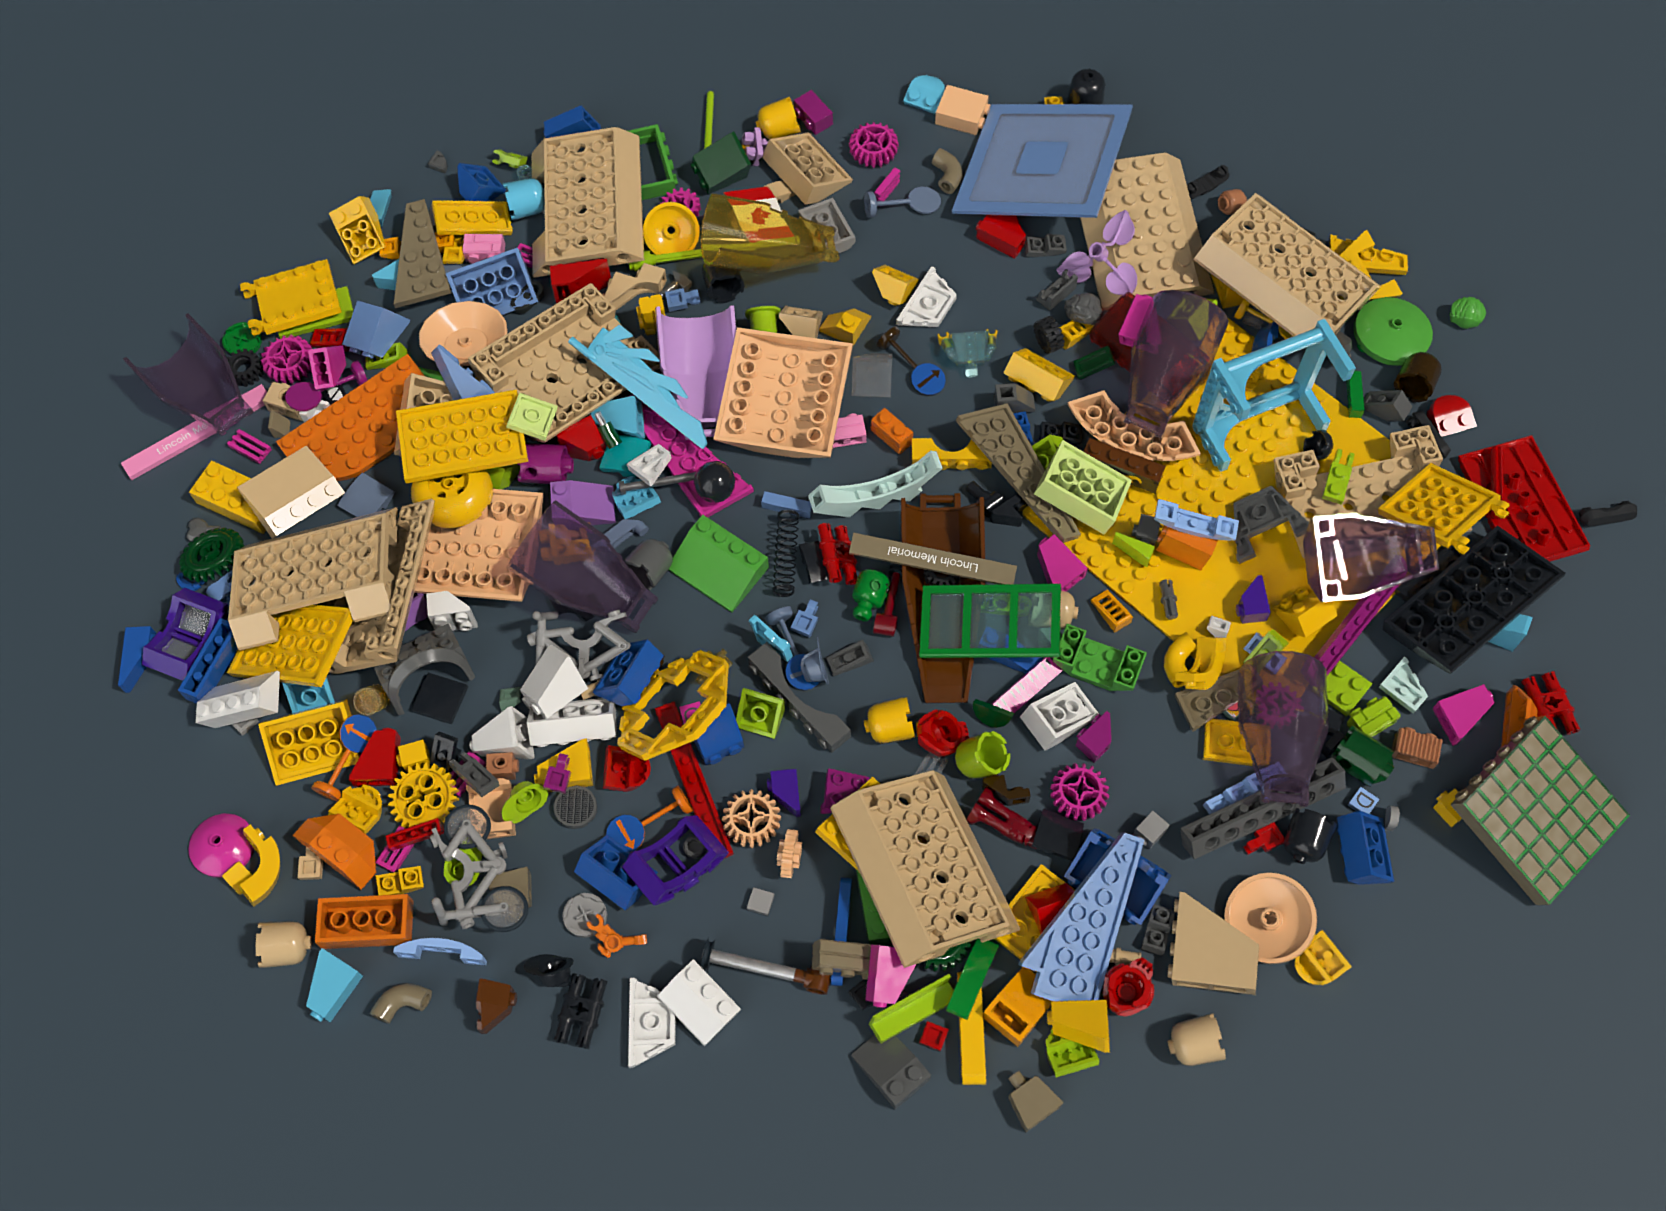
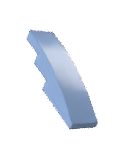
(1235, 793)

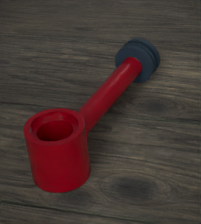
(886, 623)

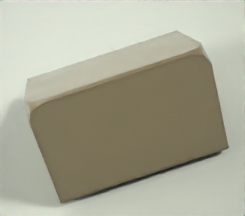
(278, 425)

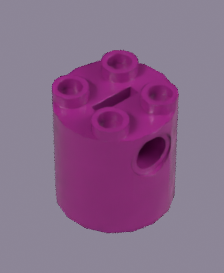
(545, 464)

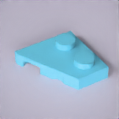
(765, 634)

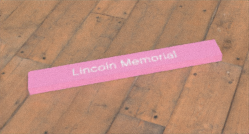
(182, 440)

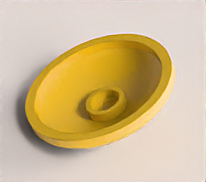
(661, 218)

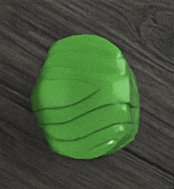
(1467, 312)

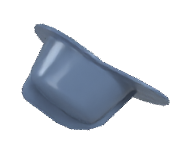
(813, 666)

